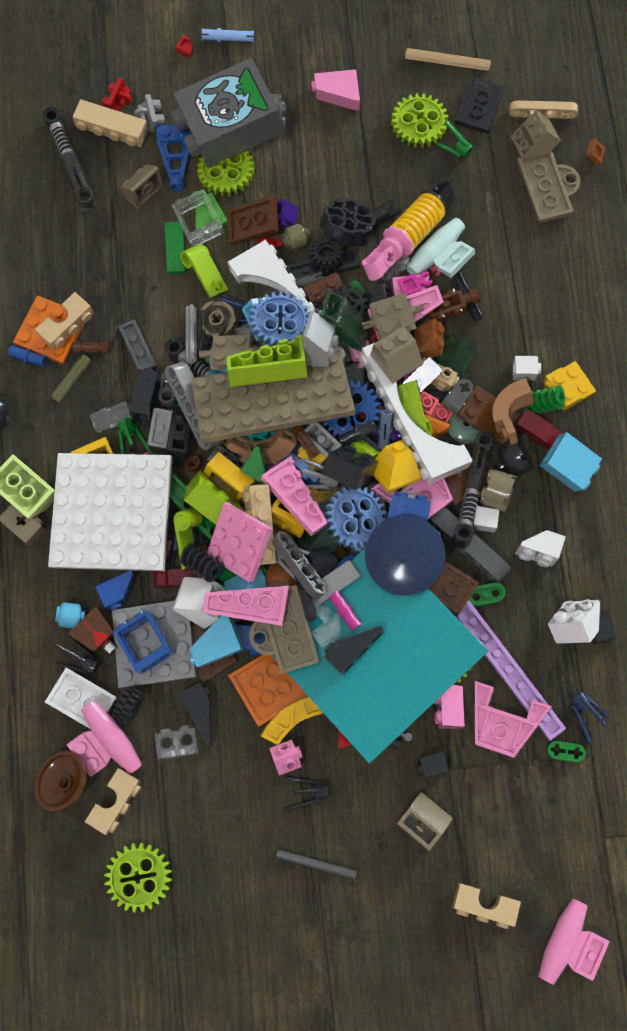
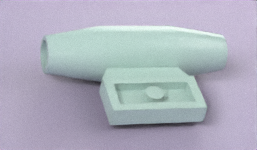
(442, 251)

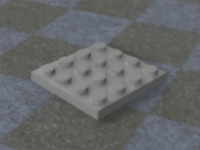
(145, 641)

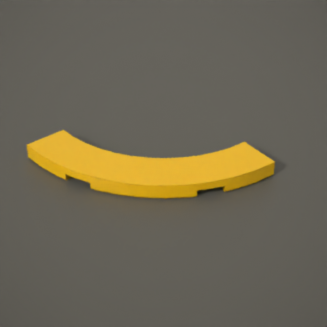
(288, 718)

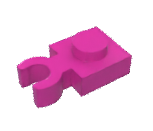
(413, 284)

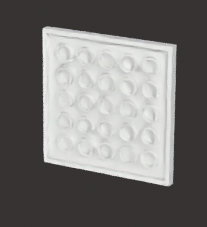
(110, 512)

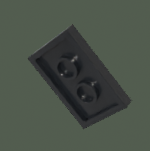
(479, 105)

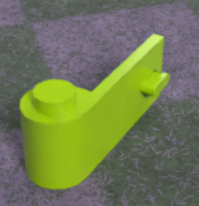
(202, 263)
(412, 405)
(183, 523)

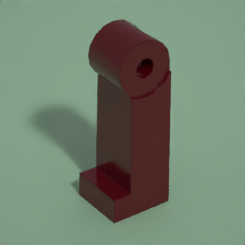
(171, 578)

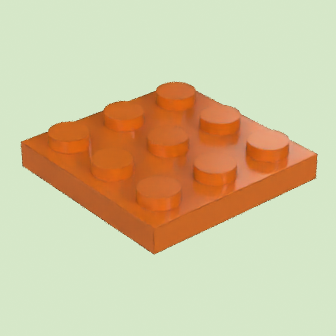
(28, 338)
(265, 688)

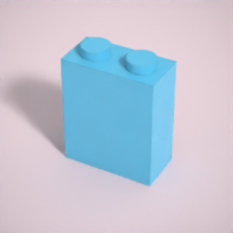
(571, 462)

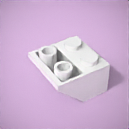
(542, 548)
(191, 600)
(576, 621)

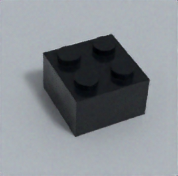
(349, 467)

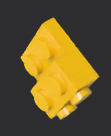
(574, 383)

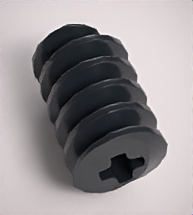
(201, 563)

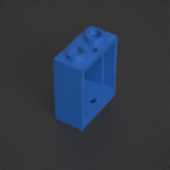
(154, 658)

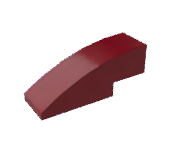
(538, 429)

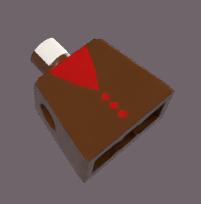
(94, 633)

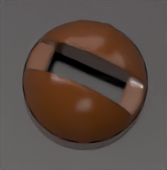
(195, 461)

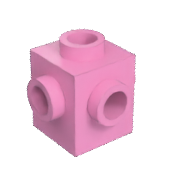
(286, 757)

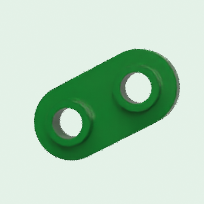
(485, 594)

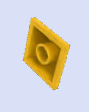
(396, 467)

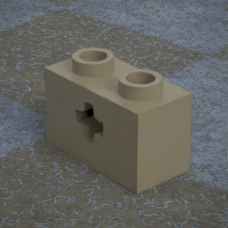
(29, 532)

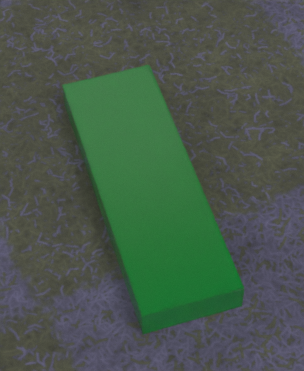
(174, 246)

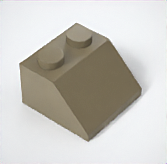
(142, 185)
(397, 354)

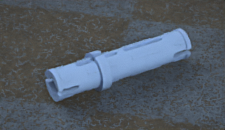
(227, 35)

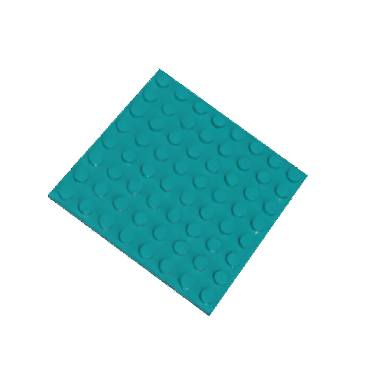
(399, 674)

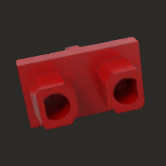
(118, 97)

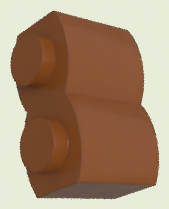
(429, 338)

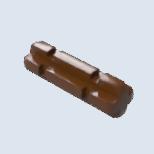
(90, 346)
(305, 441)

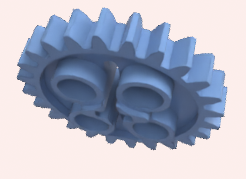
(261, 319)
(338, 518)

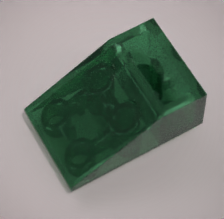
(344, 318)

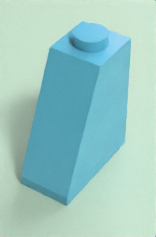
(216, 643)

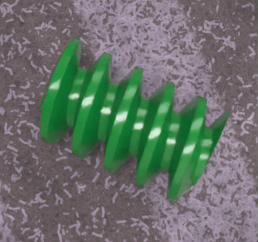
(547, 400)

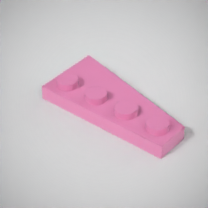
(429, 298)
(257, 604)

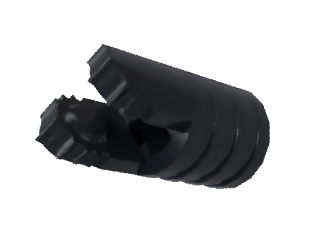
(382, 213)

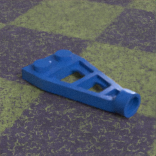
(170, 135)

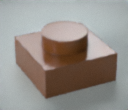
(595, 151)

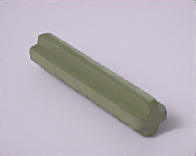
(70, 378)

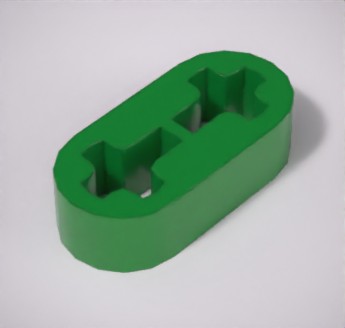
(566, 747)

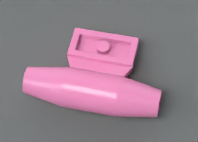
(103, 742)
(572, 946)

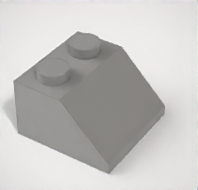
(319, 341)

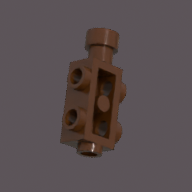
(454, 298)

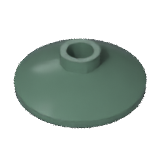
(459, 432)

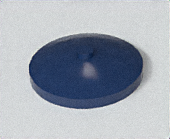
(405, 555)

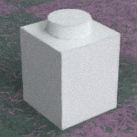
(526, 367)
(485, 519)

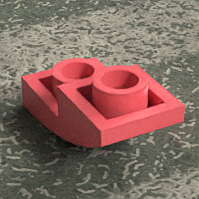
(434, 408)

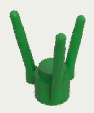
(462, 147)
(127, 429)

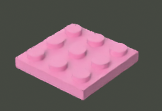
(239, 541)

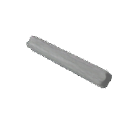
(191, 335)

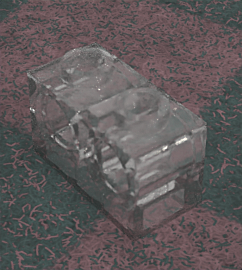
(177, 748)

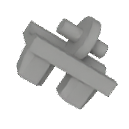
(147, 112)

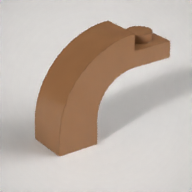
(507, 403)
(273, 448)

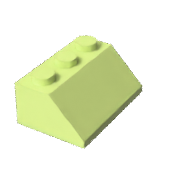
(24, 488)

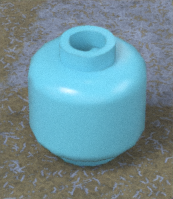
(69, 615)

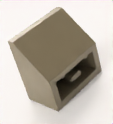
(535, 137)
(424, 821)

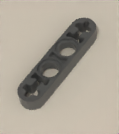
(285, 546)

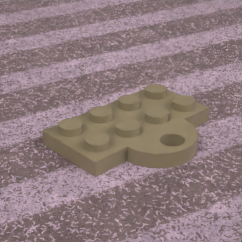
(548, 186)
(292, 641)

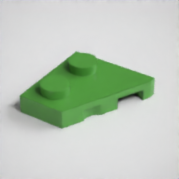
(204, 216)

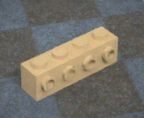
(110, 123)
(259, 506)

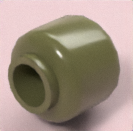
(295, 237)

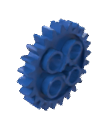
(367, 406)

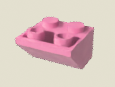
(450, 709)

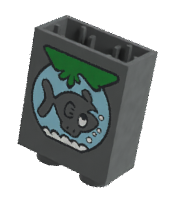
(227, 113)

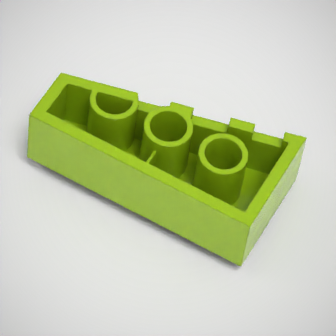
(268, 363)
(207, 497)

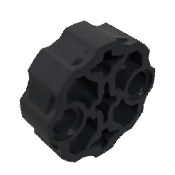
(347, 222)

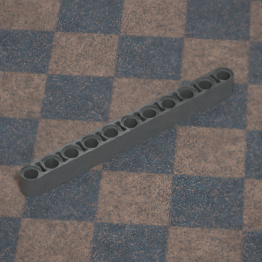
(477, 552)

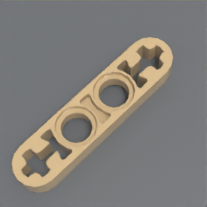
(549, 109)

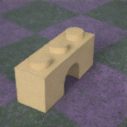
(55, 333)
(106, 819)
(504, 911)

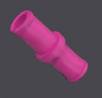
(344, 610)

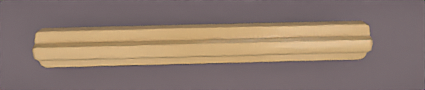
(447, 59)

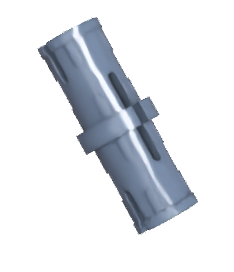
(385, 418)

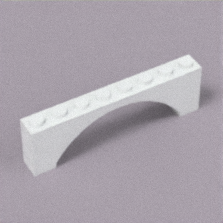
(263, 267)
(433, 457)

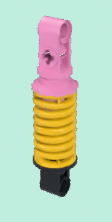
(409, 229)

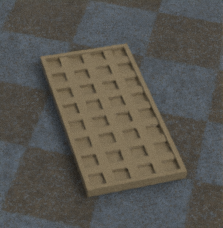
(270, 406)

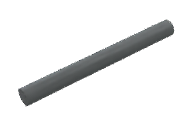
(316, 864)

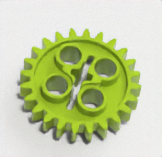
(419, 120)
(226, 170)
(141, 896)

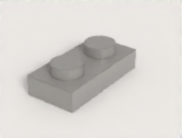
(160, 427)

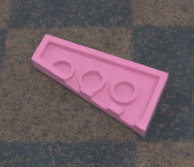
(290, 489)

